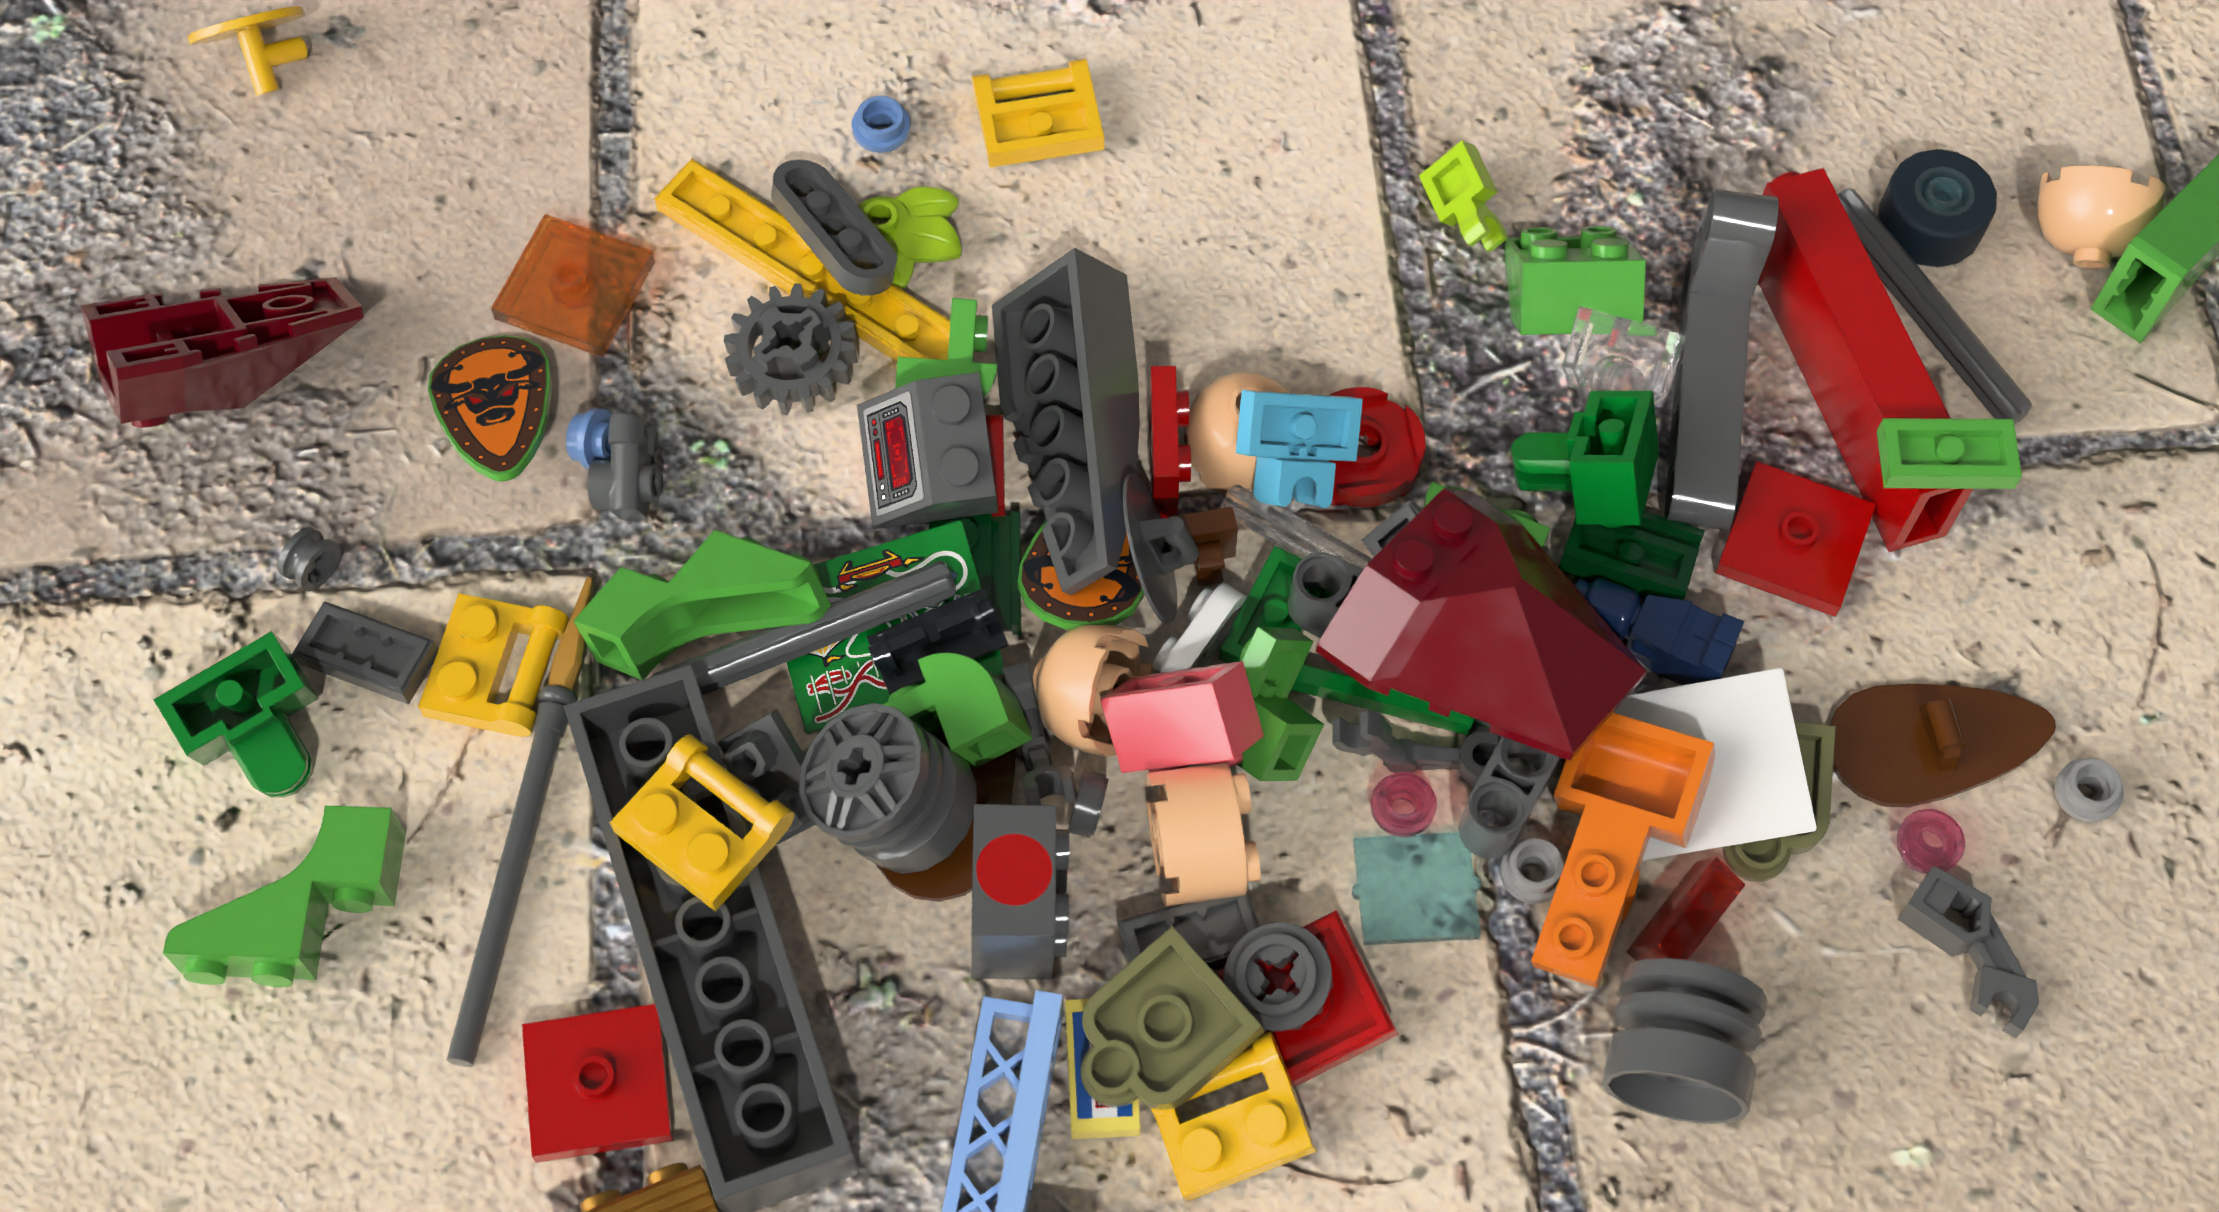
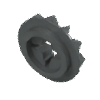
(1277, 946)

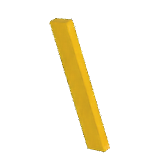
(772, 248)

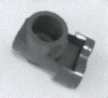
(628, 479)

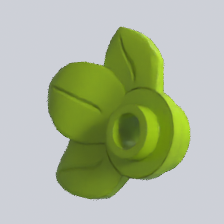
(916, 227)

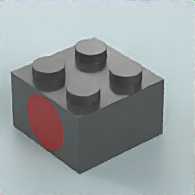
(1015, 881)

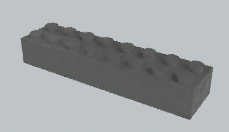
(714, 976)

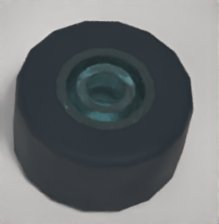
(1938, 206)

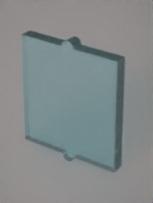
(1415, 889)

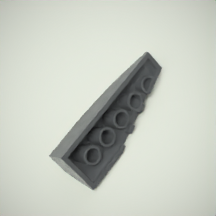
(1075, 406)

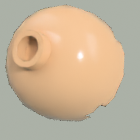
(2096, 211)
(1215, 429)
(1077, 674)

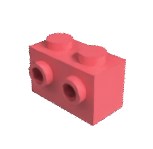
(1182, 718)

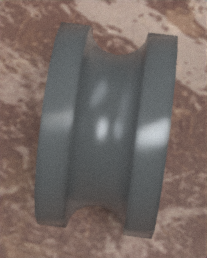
(309, 559)

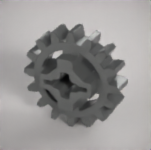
(790, 351)

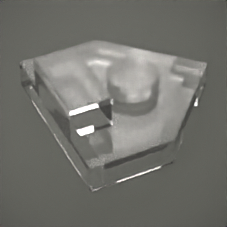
(1620, 355)

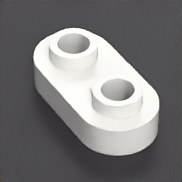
(1209, 626)

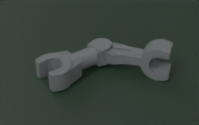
(1405, 755)
(1044, 777)

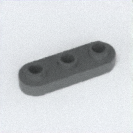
(833, 227)

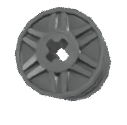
(887, 788)
(1685, 1041)

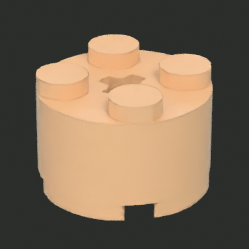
(1200, 833)

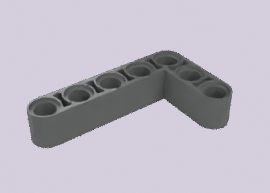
(1713, 358)
(1499, 785)

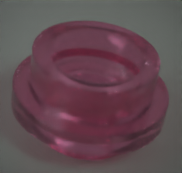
(1403, 787)
(1918, 853)

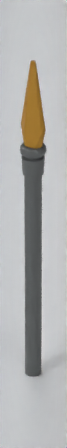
(549, 729)

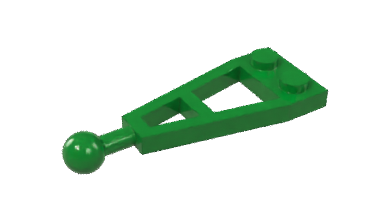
(1269, 608)

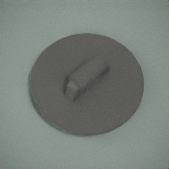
(1150, 549)

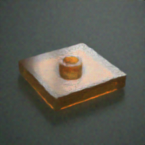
(573, 285)

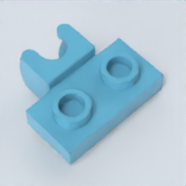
(1295, 441)

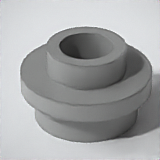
(2100, 778)
(1532, 852)

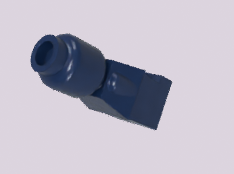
(1666, 633)

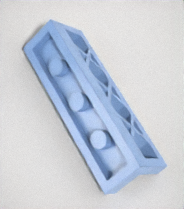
(1030, 1106)

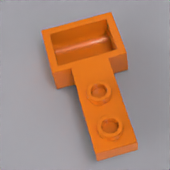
(1626, 787)

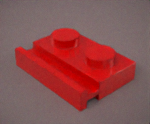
(1168, 460)

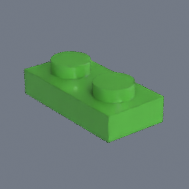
(1949, 453)

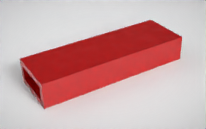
(1851, 350)

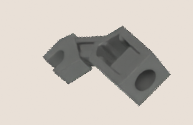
(1998, 969)

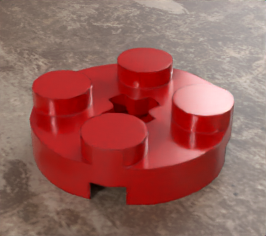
(1392, 468)

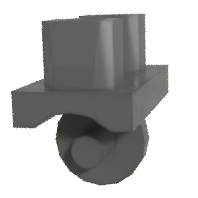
(769, 763)

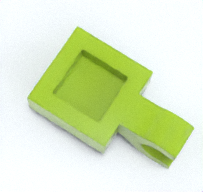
(1458, 191)

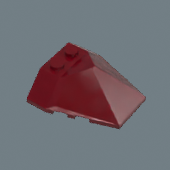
(211, 349)
(1482, 627)

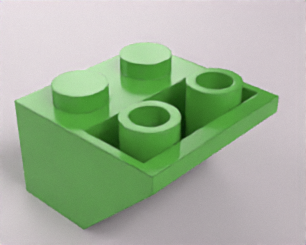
(1559, 273)

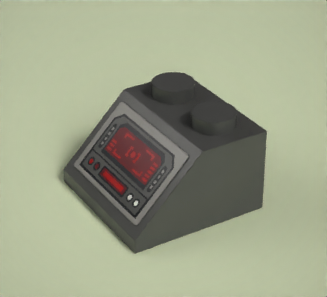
(927, 452)

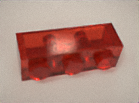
(1688, 912)

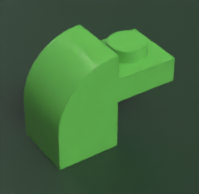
(966, 336)
(1272, 665)
(966, 703)

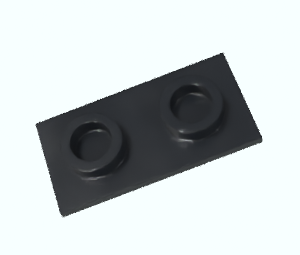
(959, 627)

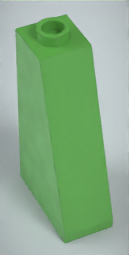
(2164, 258)

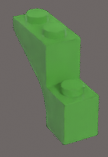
(719, 590)
(281, 926)

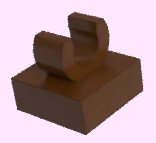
(1216, 539)

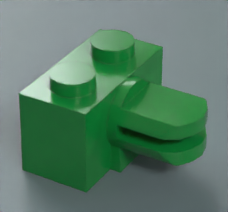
(1601, 459)
(245, 710)

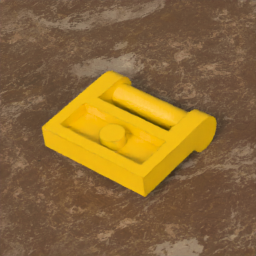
(1039, 125)
(475, 659)
(689, 840)
(1243, 1135)

